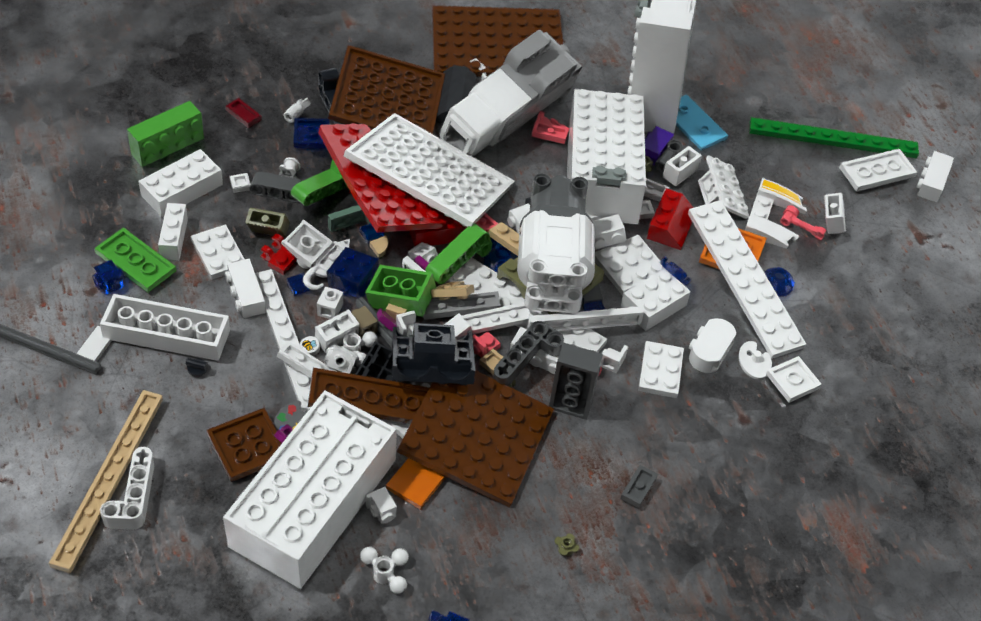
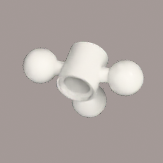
(353, 343)
(399, 557)

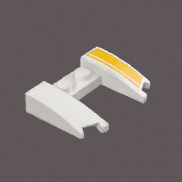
(758, 222)

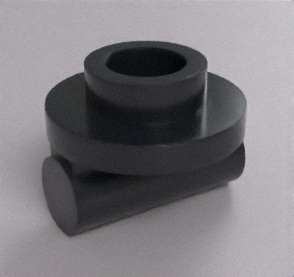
(196, 367)

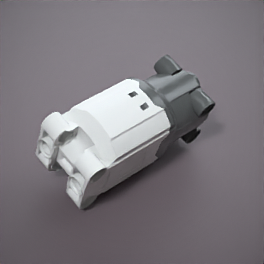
(556, 245)

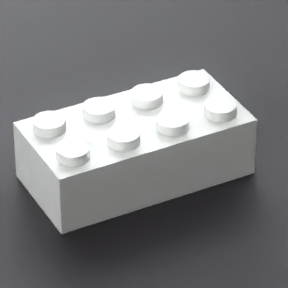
(181, 181)

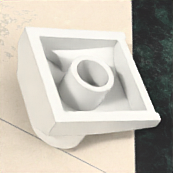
(306, 244)

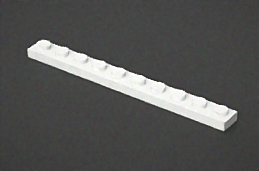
(283, 332)

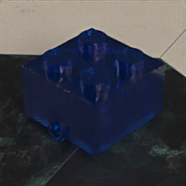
(352, 272)

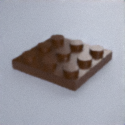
(244, 443)

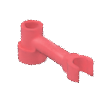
(790, 216)

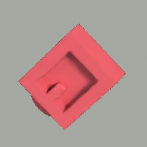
(484, 344)

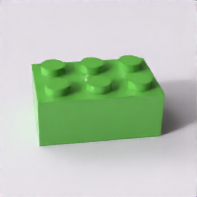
(401, 288)

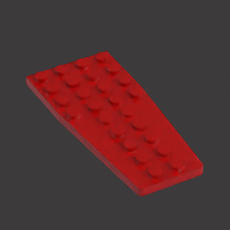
(381, 201)

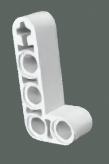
(135, 487)

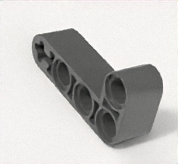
(525, 355)

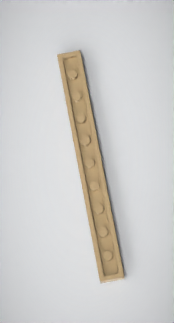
(105, 482)

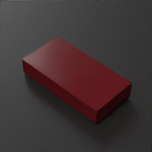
(243, 112)

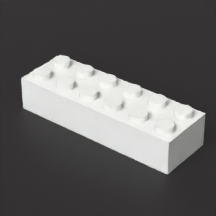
(165, 327)

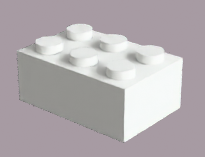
(659, 296)

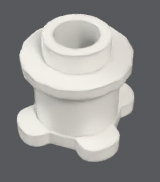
(290, 167)

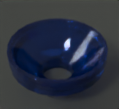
(781, 286)

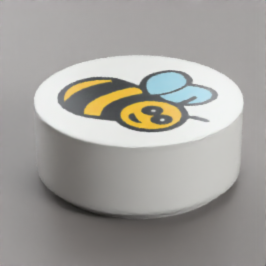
(310, 345)

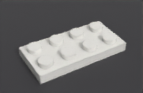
(878, 170)

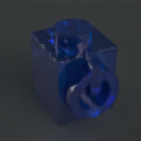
(108, 277)

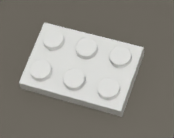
(216, 250)
(661, 369)

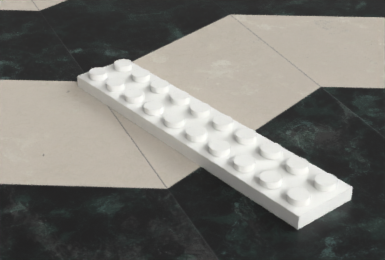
(746, 279)
(486, 281)

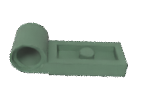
(346, 218)

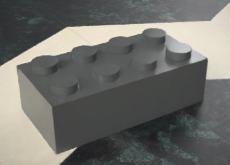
(575, 380)

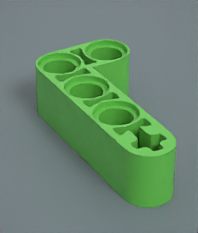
(319, 186)
(458, 252)

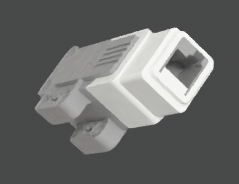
(527, 83)

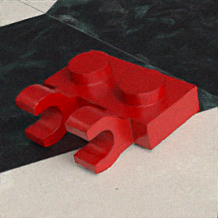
(282, 259)

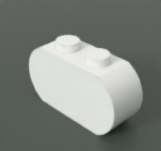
(711, 345)

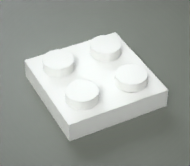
(793, 379)

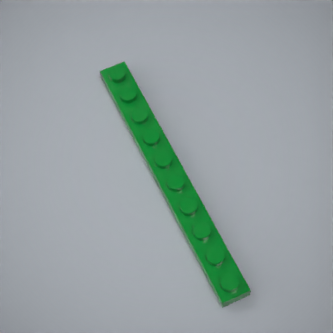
(831, 137)

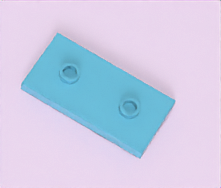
(698, 125)

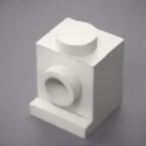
(339, 352)
(381, 505)

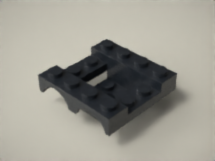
(436, 355)

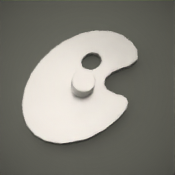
(756, 364)

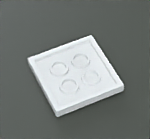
(628, 263)

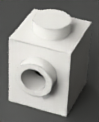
(329, 303)

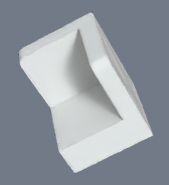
(405, 323)
(613, 359)

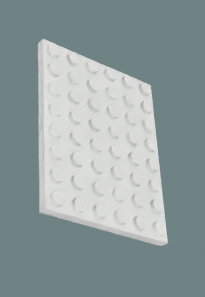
(430, 169)

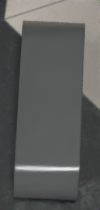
(273, 186)

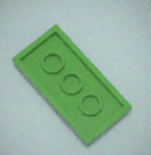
(136, 259)

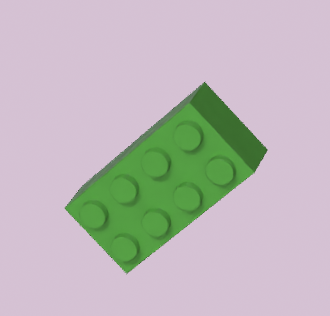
(165, 133)

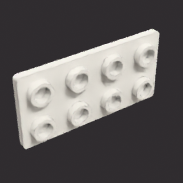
(722, 185)

